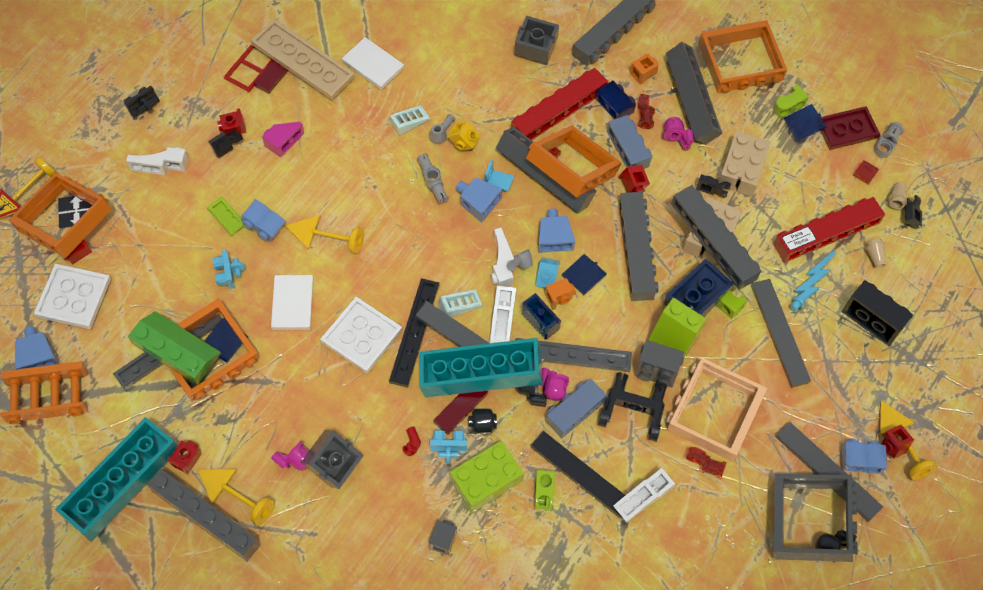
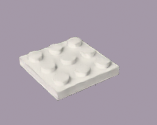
(72, 296)
(361, 335)

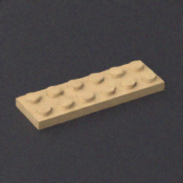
(302, 59)

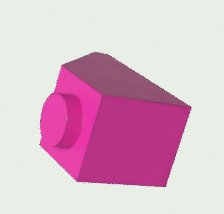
(282, 137)

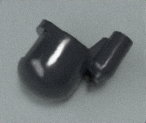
(535, 398)
(829, 541)

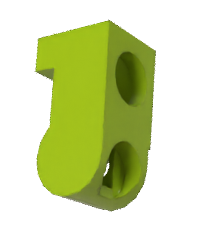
(788, 104)
(731, 304)
(544, 489)

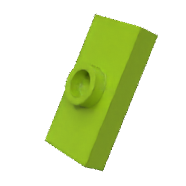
(226, 216)

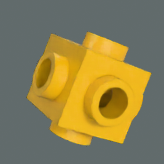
(464, 135)

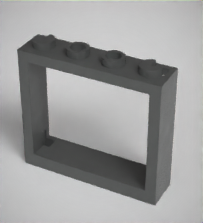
(814, 481)

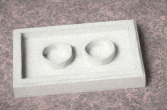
(373, 63)
(292, 302)

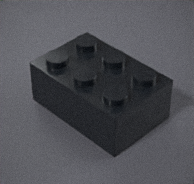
(877, 312)

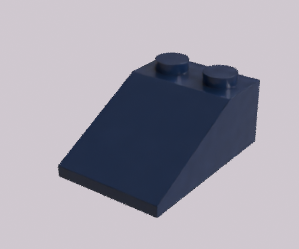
(701, 288)

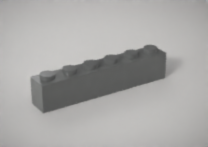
(610, 29)
(693, 93)
(516, 147)
(716, 237)
(637, 246)
(203, 515)

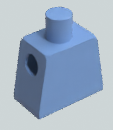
(479, 197)
(555, 233)
(33, 350)

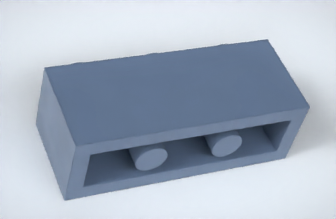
(628, 142)
(575, 408)

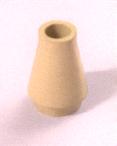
(898, 196)
(876, 251)

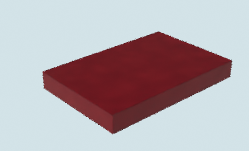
(849, 128)

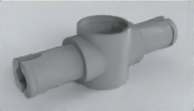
(435, 185)

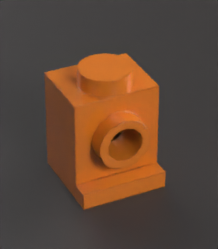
(644, 68)
(559, 293)

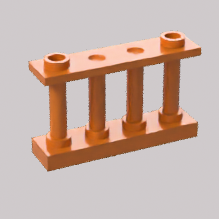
(34, 377)

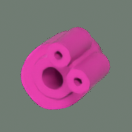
(675, 131)
(554, 384)
(293, 458)

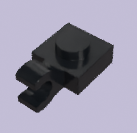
(223, 143)
(710, 185)
(913, 213)

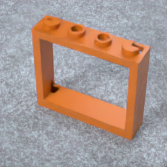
(739, 33)
(561, 173)
(43, 198)
(230, 371)

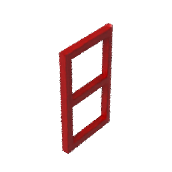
(241, 60)

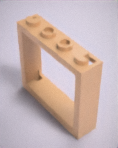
(730, 378)

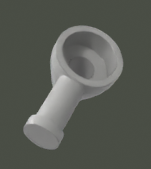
(440, 137)
(523, 260)

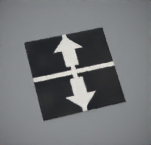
(71, 210)

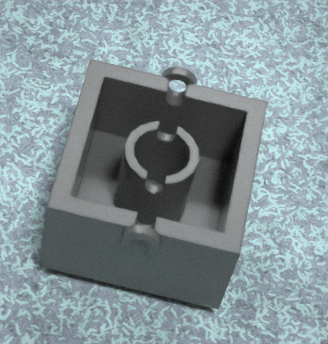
(536, 39)
(659, 363)
(332, 458)

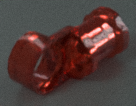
(646, 111)
(709, 465)

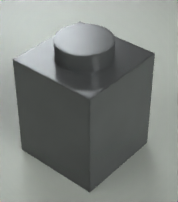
(443, 537)

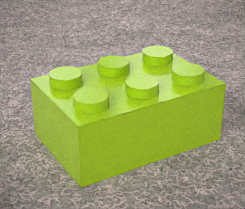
(486, 476)

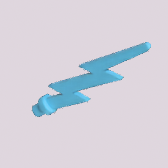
(806, 288)

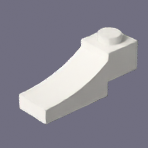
(159, 163)
(501, 274)
(503, 314)
(644, 495)

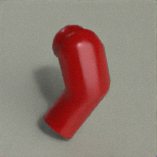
(413, 443)

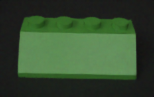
(174, 346)

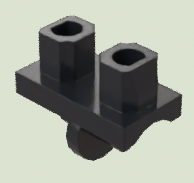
(141, 102)

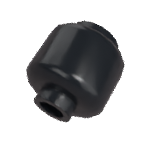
(483, 421)

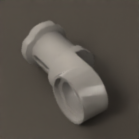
(889, 144)

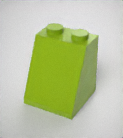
(678, 327)

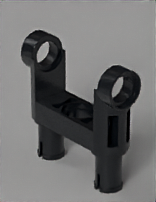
(651, 406)

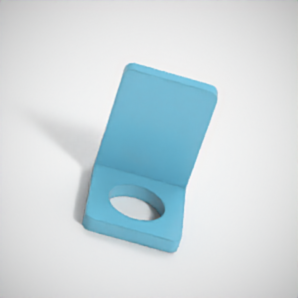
(498, 178)
(547, 272)

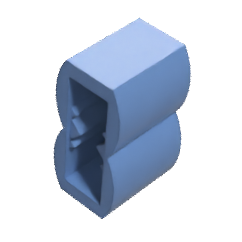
(262, 220)
(864, 457)

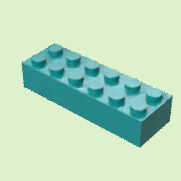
(481, 367)
(117, 479)

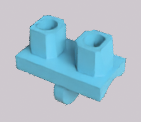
(226, 277)
(448, 448)

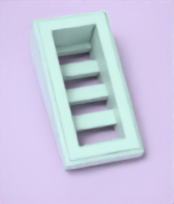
(403, 115)
(453, 311)

